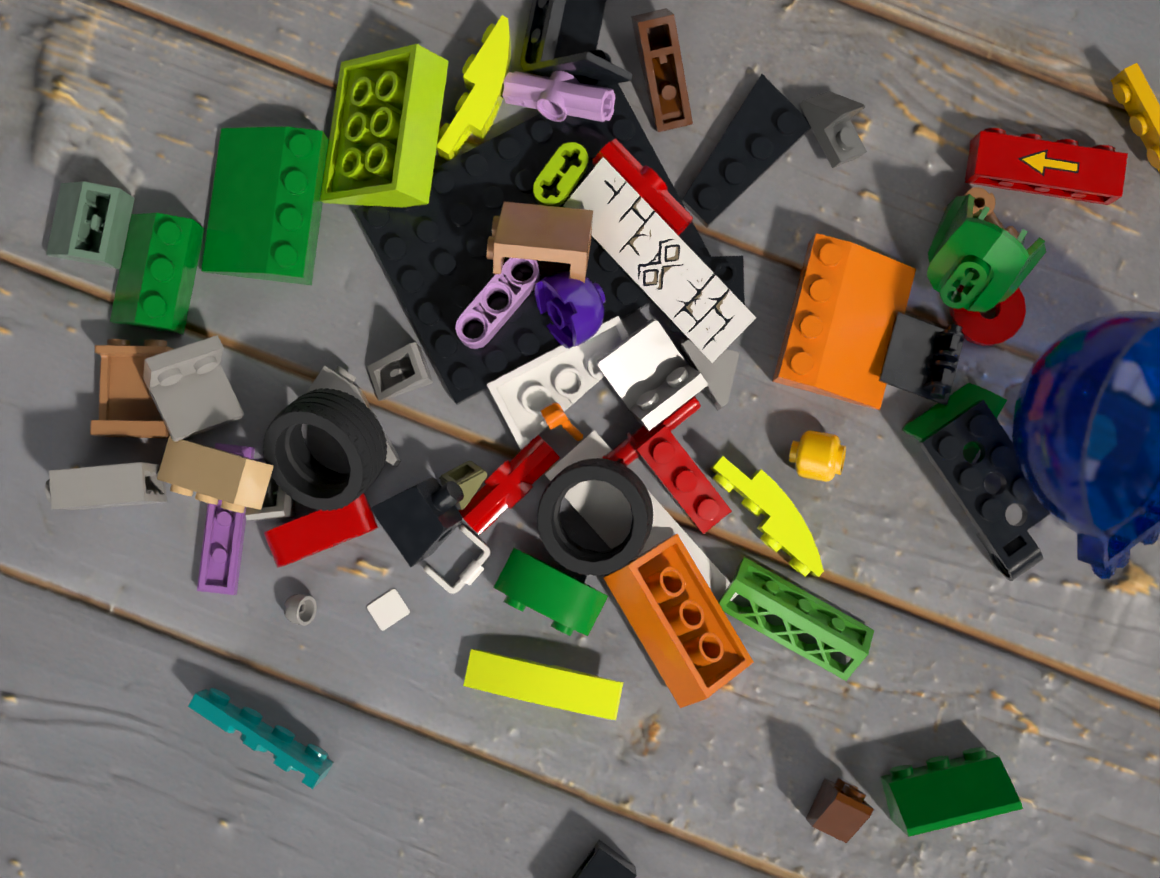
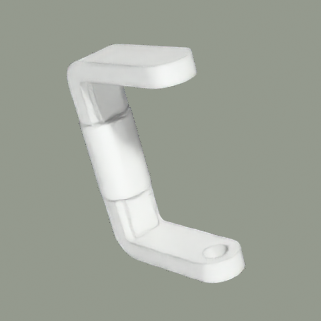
(470, 573)

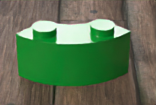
(550, 592)

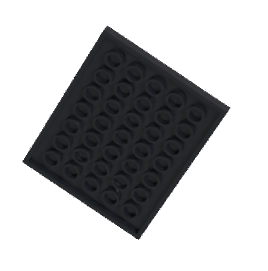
(440, 247)

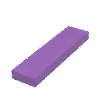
(223, 541)

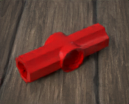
(646, 184)
(509, 484)

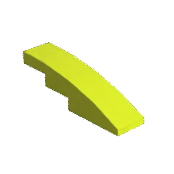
(543, 684)

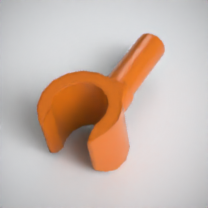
(555, 416)

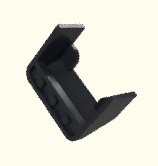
(565, 38)

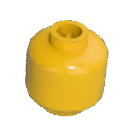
(818, 455)

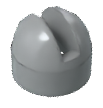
(307, 611)

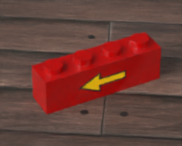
(1046, 167)

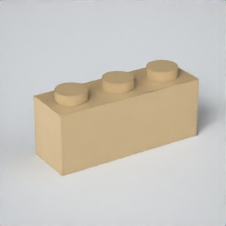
(214, 475)

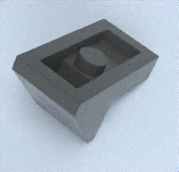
(830, 121)

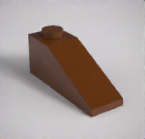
(662, 68)

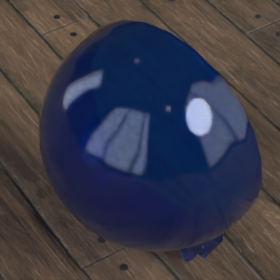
(1093, 435)

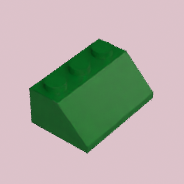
(157, 272)
(949, 791)

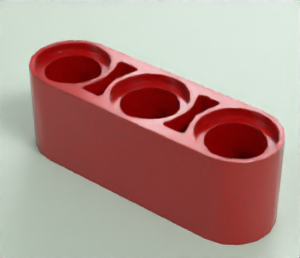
(319, 531)

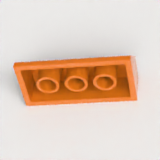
(679, 621)

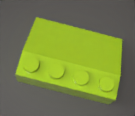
(385, 129)

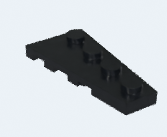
(749, 147)

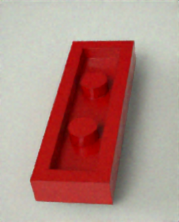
(682, 478)

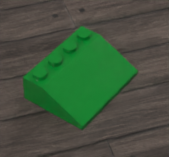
(266, 204)

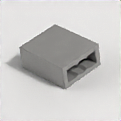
(105, 486)

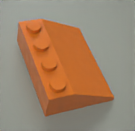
(842, 321)

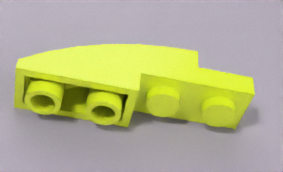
(485, 79)
(783, 523)

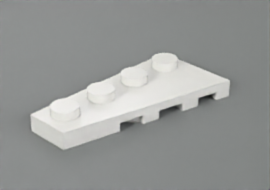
(551, 378)

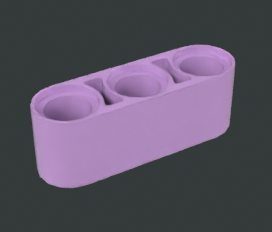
(493, 319)

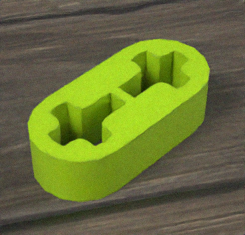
(553, 170)

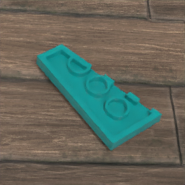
(261, 737)

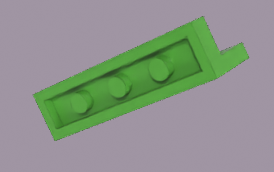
(800, 614)

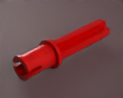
(626, 450)

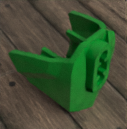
(978, 257)

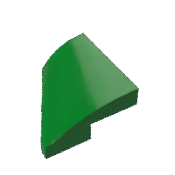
(957, 403)

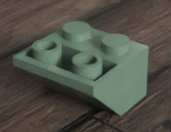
(90, 224)

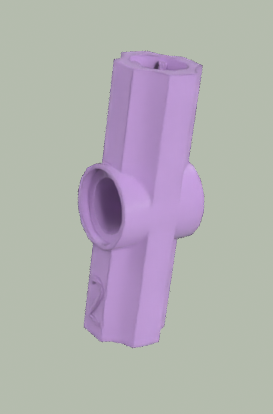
(559, 96)

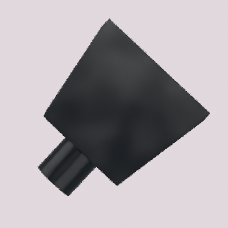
(420, 517)

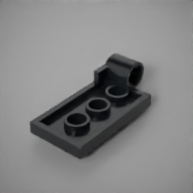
(1007, 544)

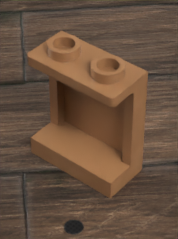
(542, 235)
(124, 399)

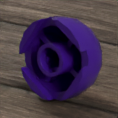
(572, 307)

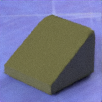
(468, 477)

